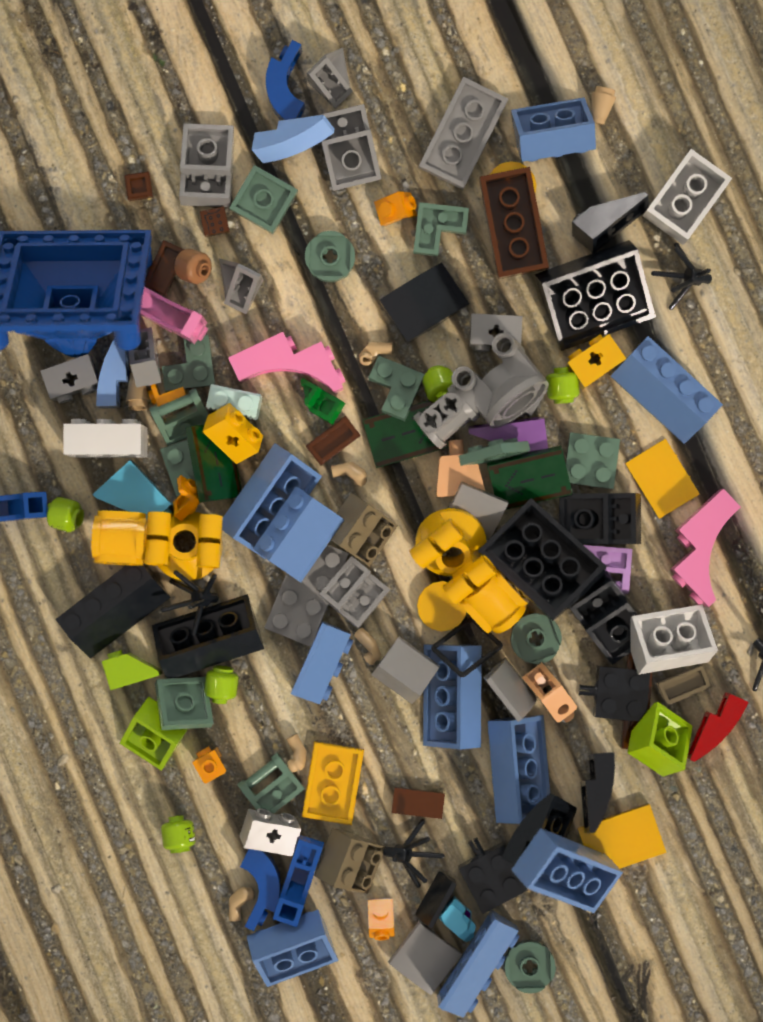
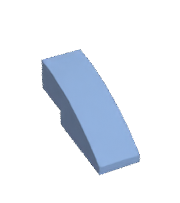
(291, 137)
(113, 372)

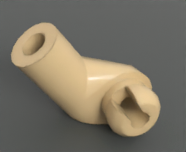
(373, 349)
(351, 470)
(299, 753)
(237, 900)

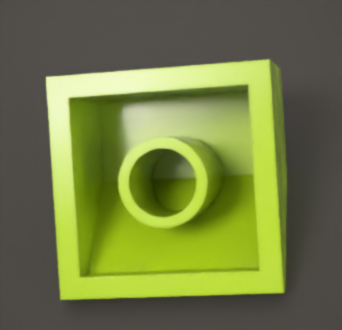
(147, 739)
(661, 740)

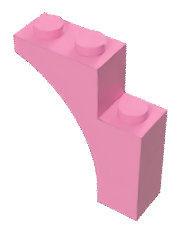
(173, 317)
(277, 356)
(700, 534)

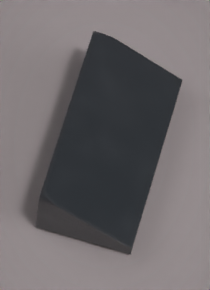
(435, 899)

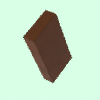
(162, 269)
(333, 440)
(418, 802)

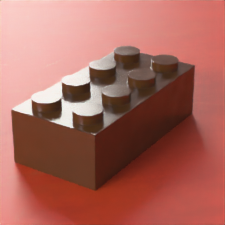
(513, 223)

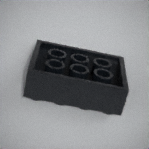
(595, 295)
(543, 560)

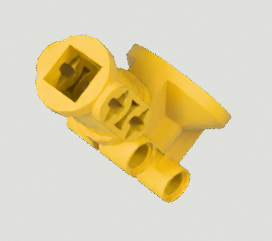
(133, 538)
(475, 580)

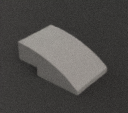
(350, 149)
(206, 165)
(511, 689)

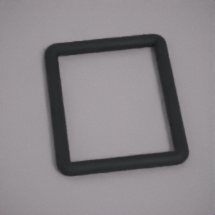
(462, 674)

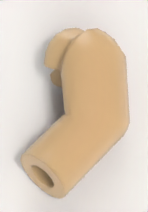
(370, 644)

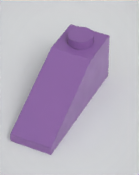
(525, 429)

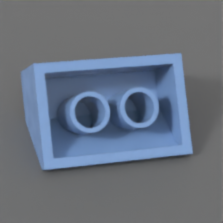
(553, 129)
(298, 534)
(322, 663)
(291, 951)

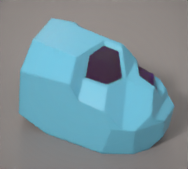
(458, 919)

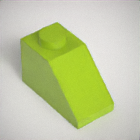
(127, 669)

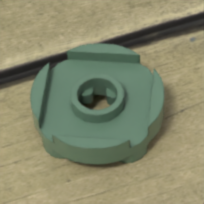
(339, 267)
(548, 645)
(540, 976)

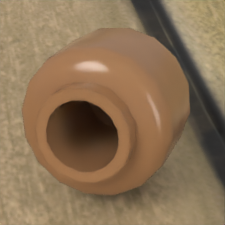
(192, 266)

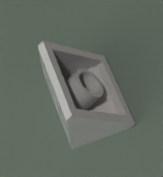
(405, 670)

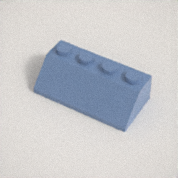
(666, 390)
(266, 494)
(453, 701)
(518, 766)
(477, 964)

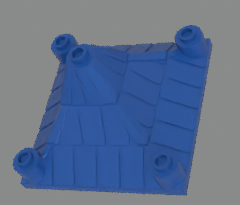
(73, 286)

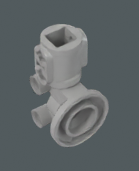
(498, 397)

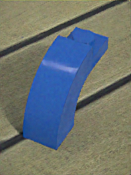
(282, 101)
(23, 506)
(268, 879)
(298, 880)

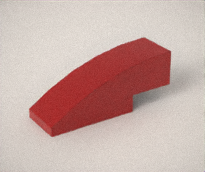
(716, 727)

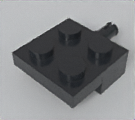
(618, 693)
(490, 877)

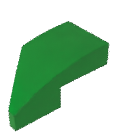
(321, 403)

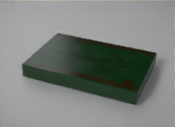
(397, 440)
(213, 470)
(530, 475)

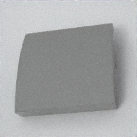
(481, 504)
(354, 592)
(424, 958)

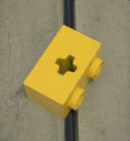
(609, 356)
(233, 433)

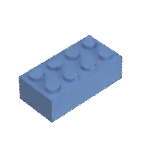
(566, 871)

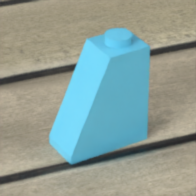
(133, 491)

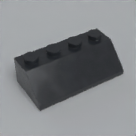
(113, 608)
(222, 635)

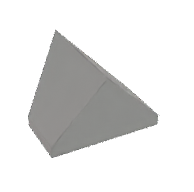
(331, 78)
(239, 285)

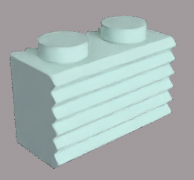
(246, 402)

